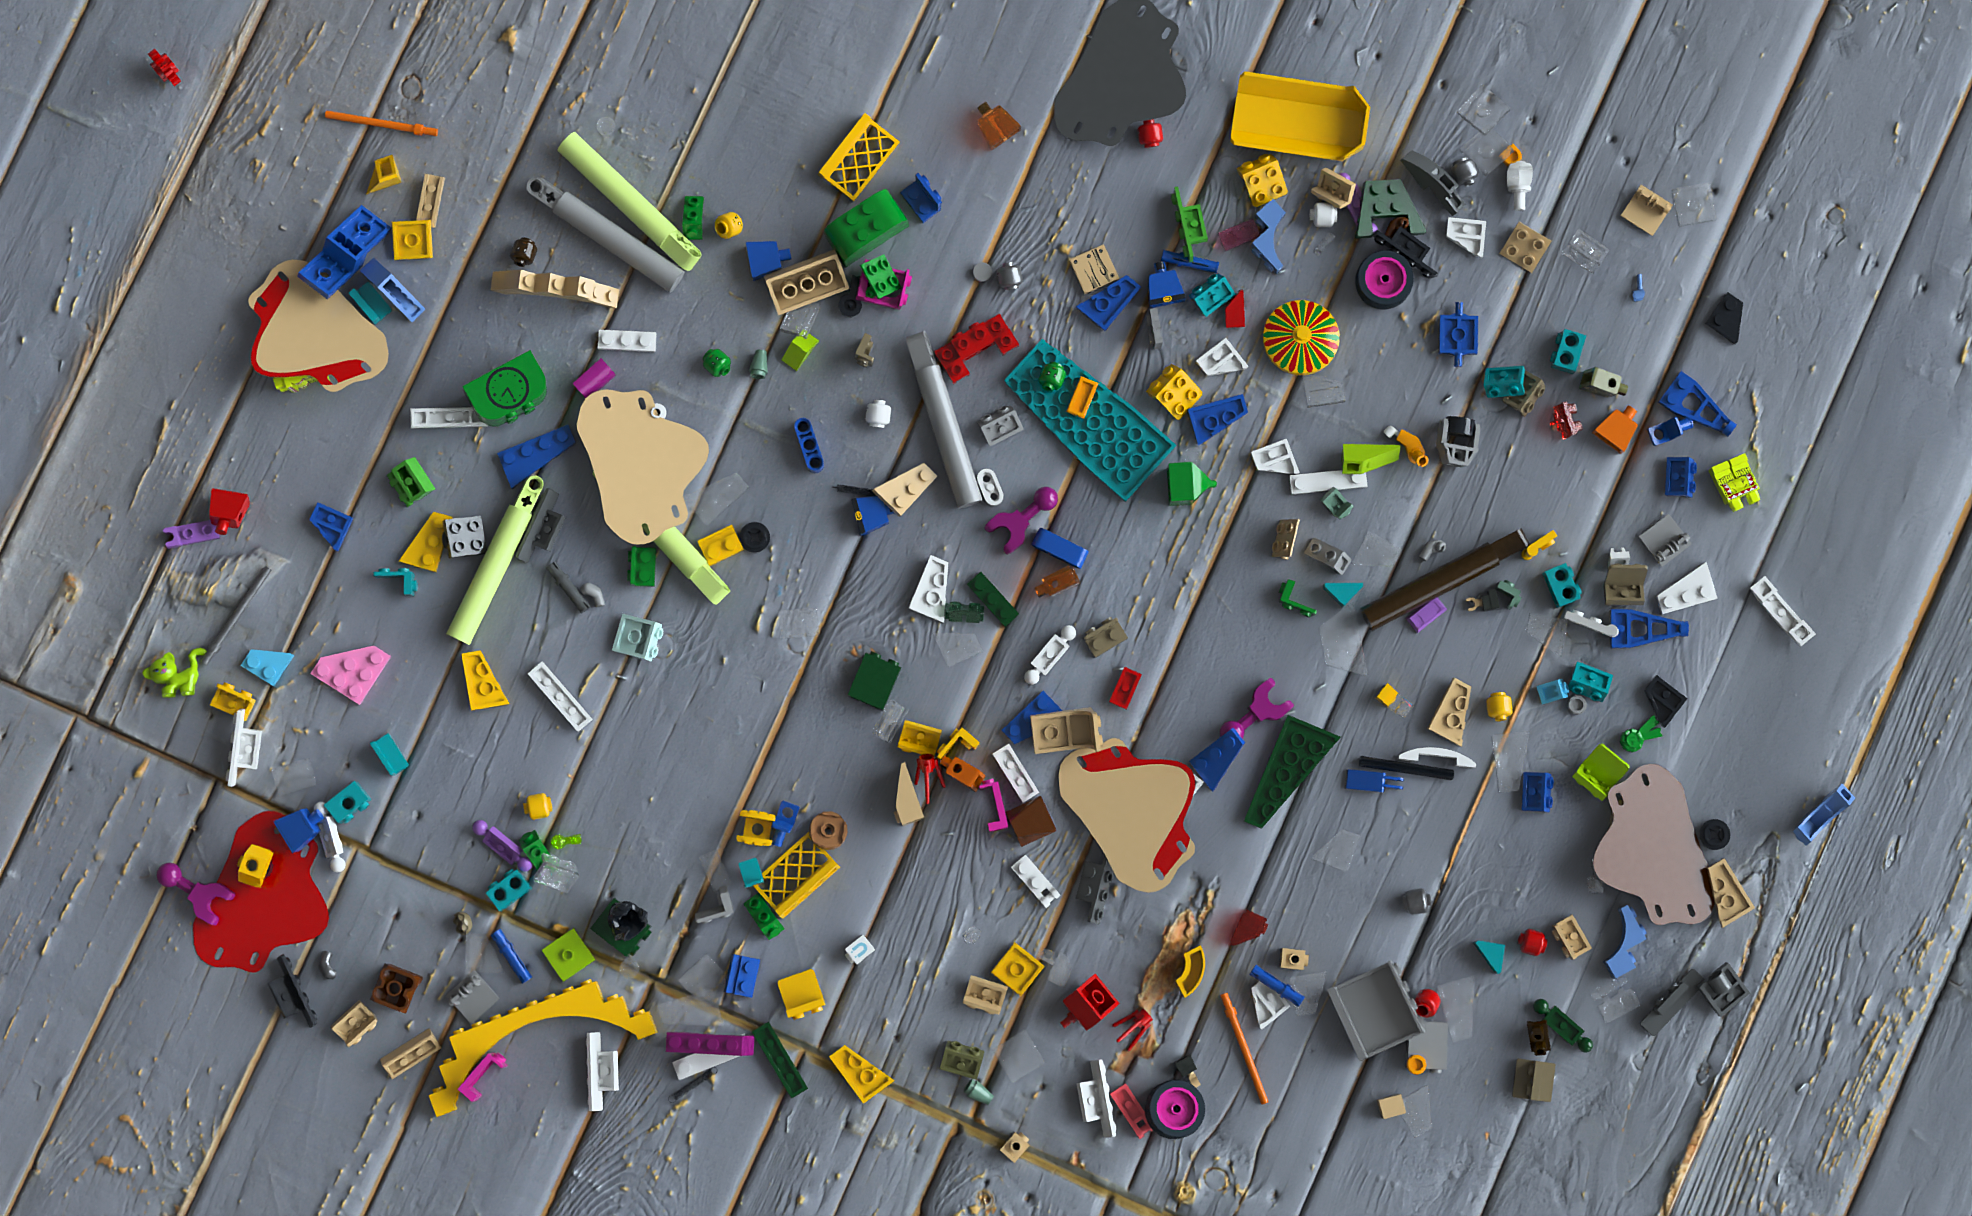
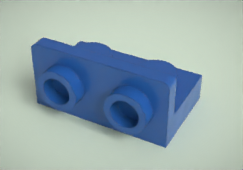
(1680, 476)
(1537, 791)

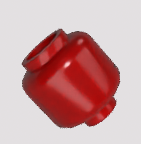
(1150, 133)
(1532, 942)
(1427, 1003)

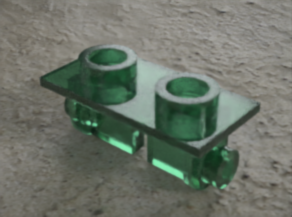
(957, 610)

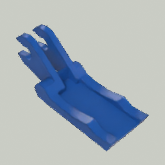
(1369, 781)

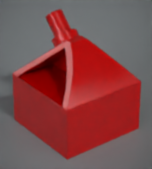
(1089, 1003)

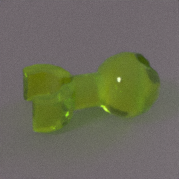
(560, 841)

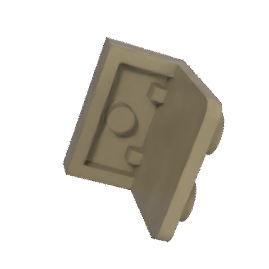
(1625, 584)

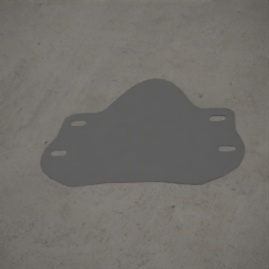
(1121, 75)

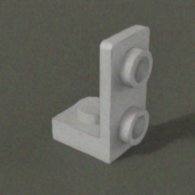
(1329, 555)
(722, 911)

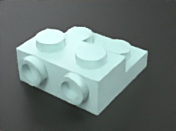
(637, 637)

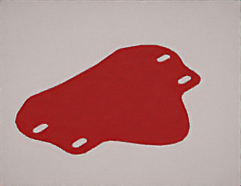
(259, 919)

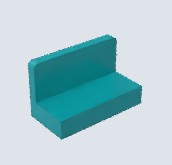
(371, 302)
(390, 754)

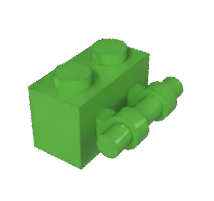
(410, 481)

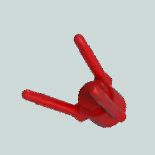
(927, 763)
(1141, 1020)

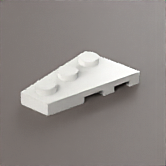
(931, 590)

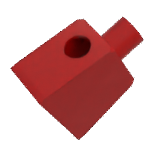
(227, 509)

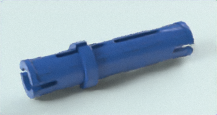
(1168, 256)
(511, 956)
(1273, 983)

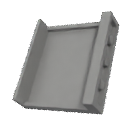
(1377, 1010)

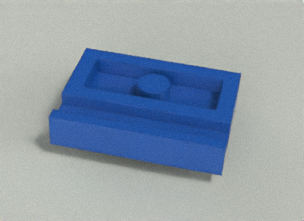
(742, 975)

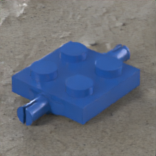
(1458, 334)

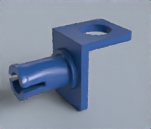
(1671, 429)
(783, 824)

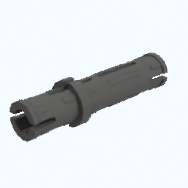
(571, 591)

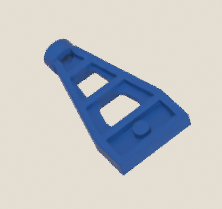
(1680, 389)
(1622, 620)

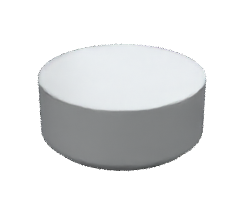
(982, 272)
(1576, 705)

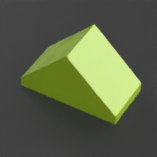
(799, 350)

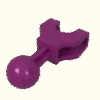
(1044, 499)
(1259, 710)
(199, 894)

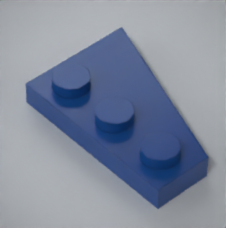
(1215, 416)
(1020, 726)

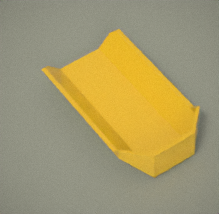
(1299, 117)

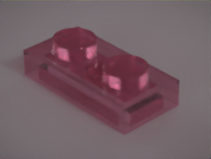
(1239, 235)

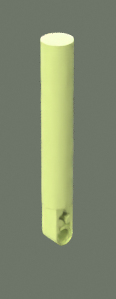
(629, 201)
(690, 563)
(494, 564)

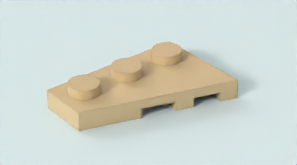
(905, 489)
(1451, 712)

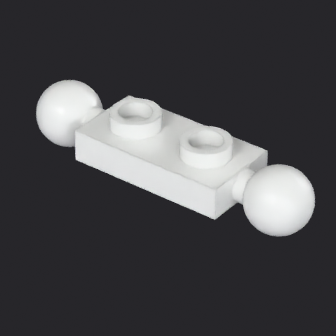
(1050, 654)
(330, 839)

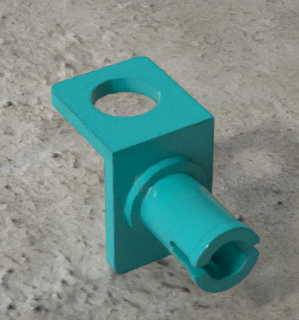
(751, 872)

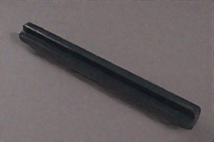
(1408, 768)

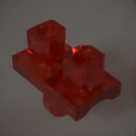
(1564, 421)

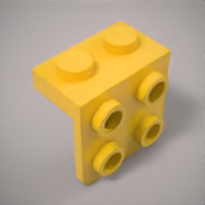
(1263, 179)
(1175, 391)
(801, 994)

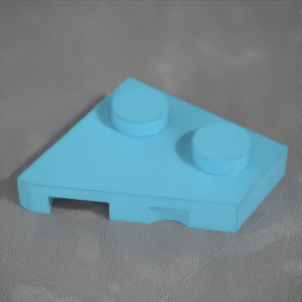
(267, 664)

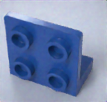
(921, 198)

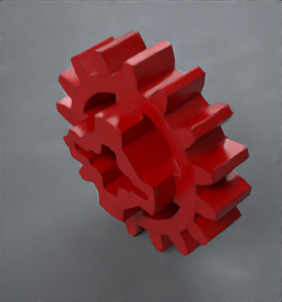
(164, 67)

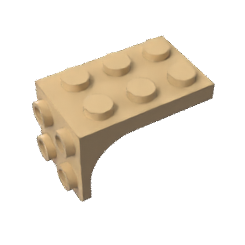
(1066, 730)

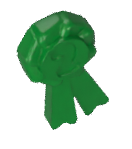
(1632, 739)

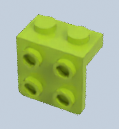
(1600, 771)

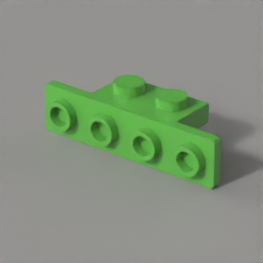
(1191, 223)

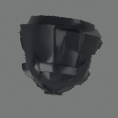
(626, 920)

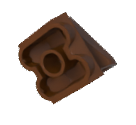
(1031, 821)
(395, 987)

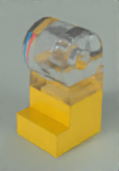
(1394, 701)

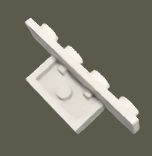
(245, 748)
(601, 1071)
(1095, 1099)

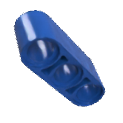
(811, 454)
(1059, 548)

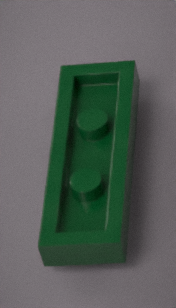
(993, 599)

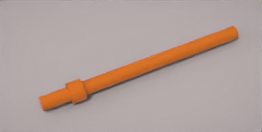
(417, 129)
(1231, 1013)

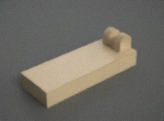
(430, 198)

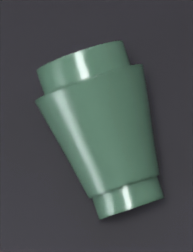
(759, 365)
(978, 1092)

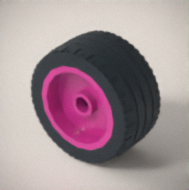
(1380, 293)
(1160, 1109)

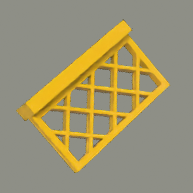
(848, 144)
(804, 889)

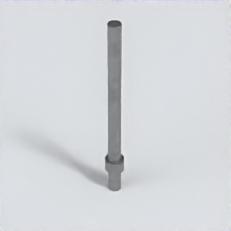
(214, 647)

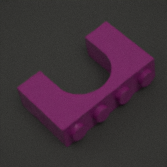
(710, 1043)

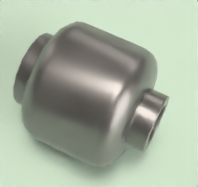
(1464, 171)
(1009, 276)
(1416, 901)

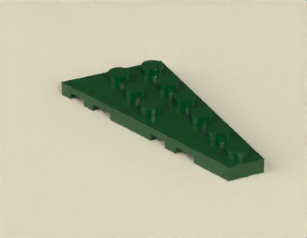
(1291, 761)

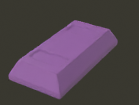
(1426, 614)

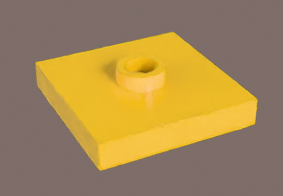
(412, 239)
(1017, 969)

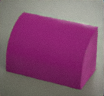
(594, 378)

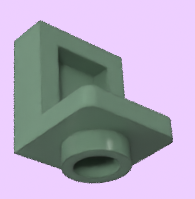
(1336, 503)
(1508, 589)

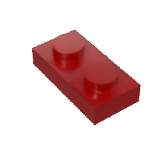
(1125, 688)

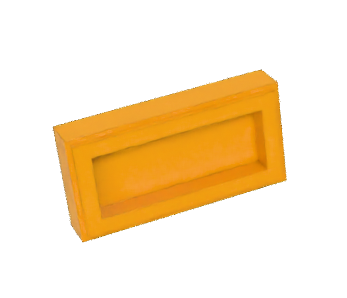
(1082, 397)

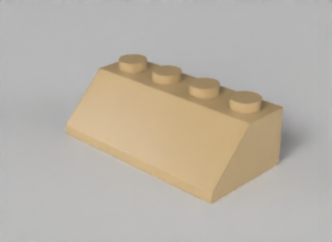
(806, 282)

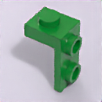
(693, 217)
(1285, 591)
(533, 847)
(763, 916)

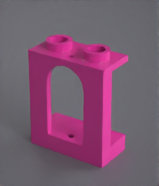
(896, 302)
(1002, 823)
(467, 1088)

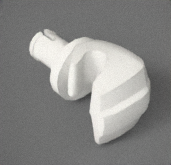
(1519, 181)

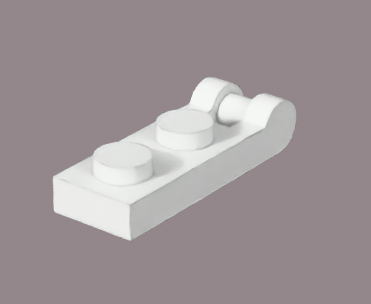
(1592, 623)
(1035, 880)

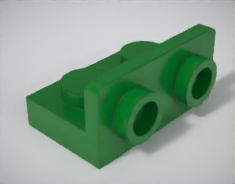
(642, 566)

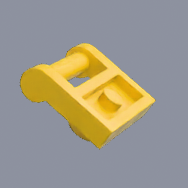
(1543, 543)

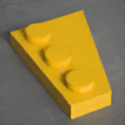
(427, 546)
(481, 684)
(860, 1074)

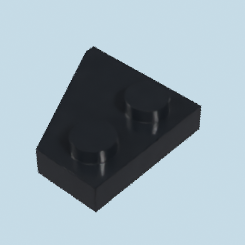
(1727, 318)
(1664, 700)

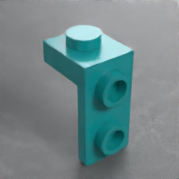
(410, 583)

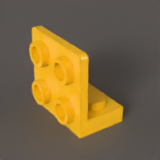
(967, 740)

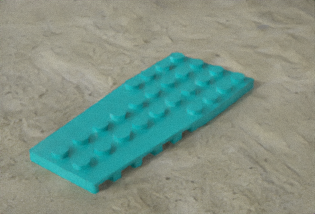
(1111, 439)

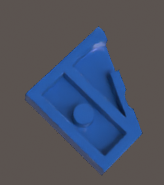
(331, 524)

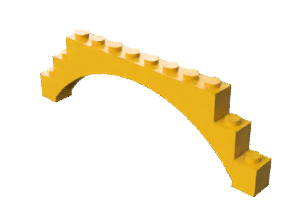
(475, 1042)

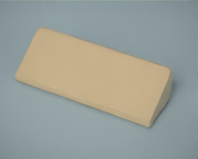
(410, 1053)

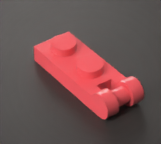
(1131, 1109)

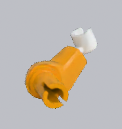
(1413, 446)

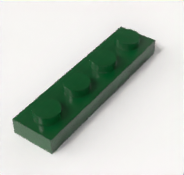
(780, 1060)

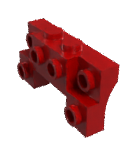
(973, 342)

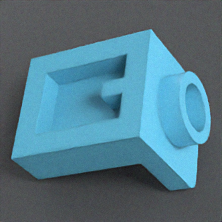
(1553, 691)

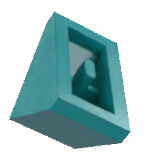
(1342, 592)
(1492, 953)

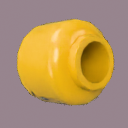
(728, 225)
(1499, 706)
(538, 806)

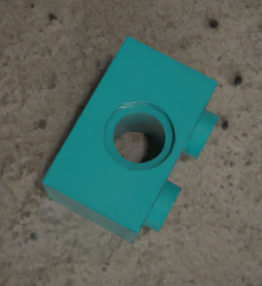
(336, 804)

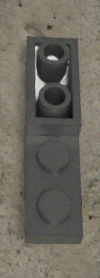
(1433, 176)

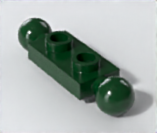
(1563, 1025)

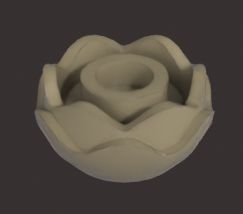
(463, 923)

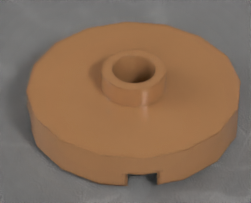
(830, 821)

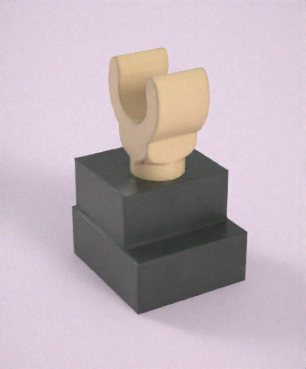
(1488, 602)
(1186, 1067)

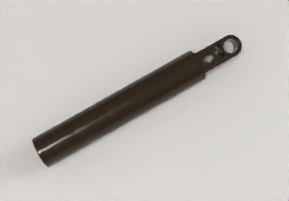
(1442, 580)

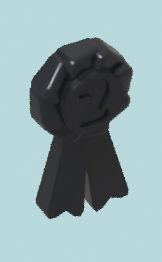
(848, 304)

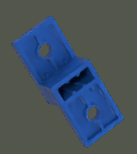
(344, 252)

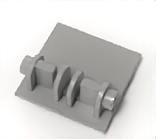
(1665, 540)
(472, 997)

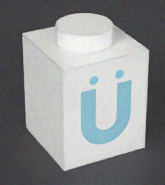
(859, 950)

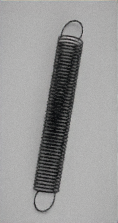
(849, 488)
(696, 1079)

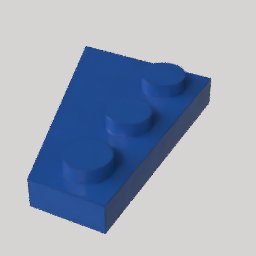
(1109, 303)
(1217, 757)

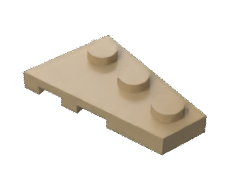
(1728, 893)

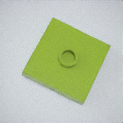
(568, 954)

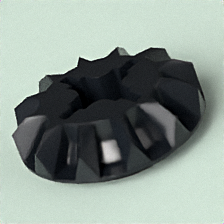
(754, 527)
(1714, 825)

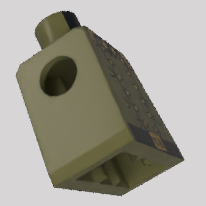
(1602, 383)

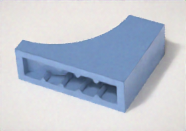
(392, 289)

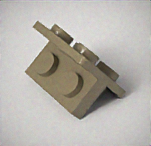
(1533, 1080)

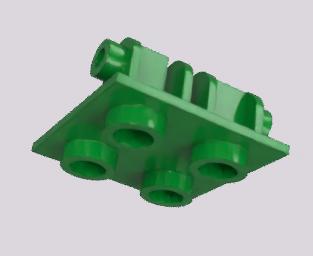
(880, 277)

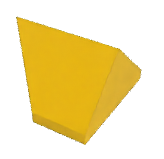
(384, 174)

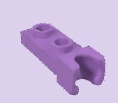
(191, 534)

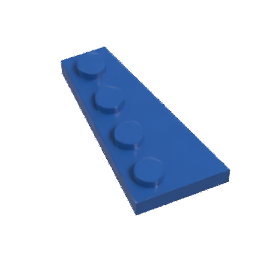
(528, 457)

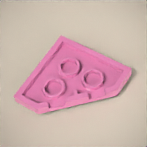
(352, 671)

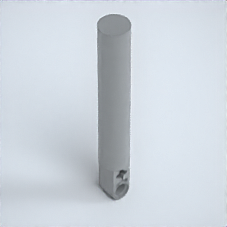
(608, 235)
(943, 421)

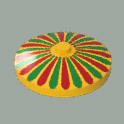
(1301, 337)

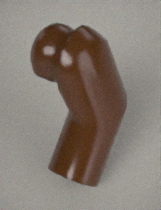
(1394, 224)

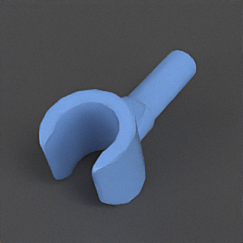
(1638, 294)

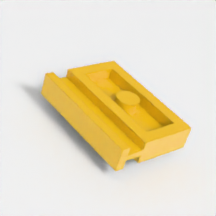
(720, 545)

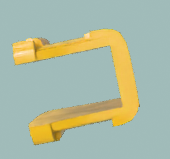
(753, 818)

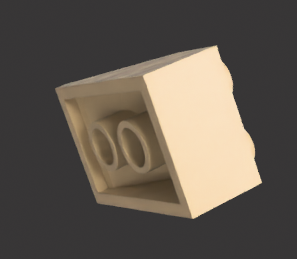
(907, 802)

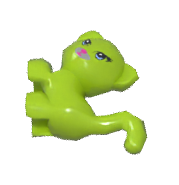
(165, 672)

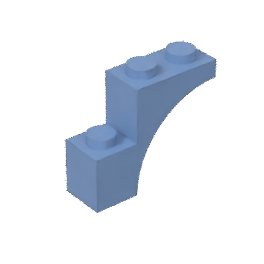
(1263, 246)
(1823, 814)
(1632, 934)

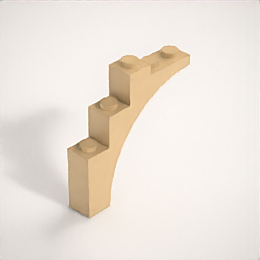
(553, 285)

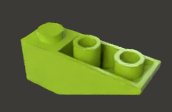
(1367, 457)

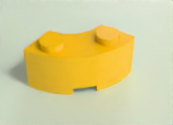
(1193, 971)

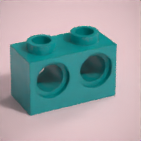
(1571, 352)
(1556, 587)
(511, 894)

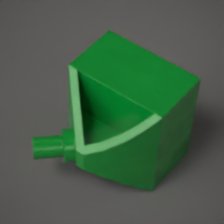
(1186, 483)

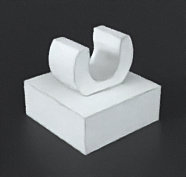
(1618, 557)

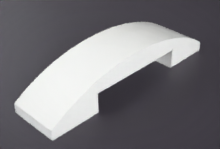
(1781, 612)
(1460, 760)

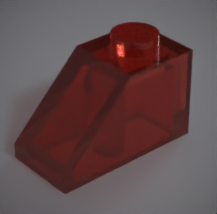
(1249, 927)

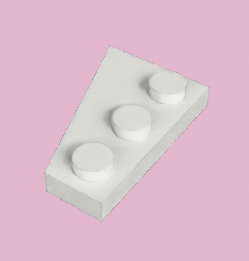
(1689, 591)

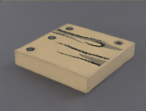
(1094, 269)

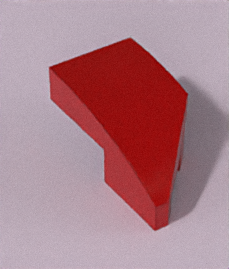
(1235, 311)

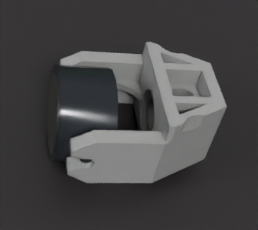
(1454, 454)

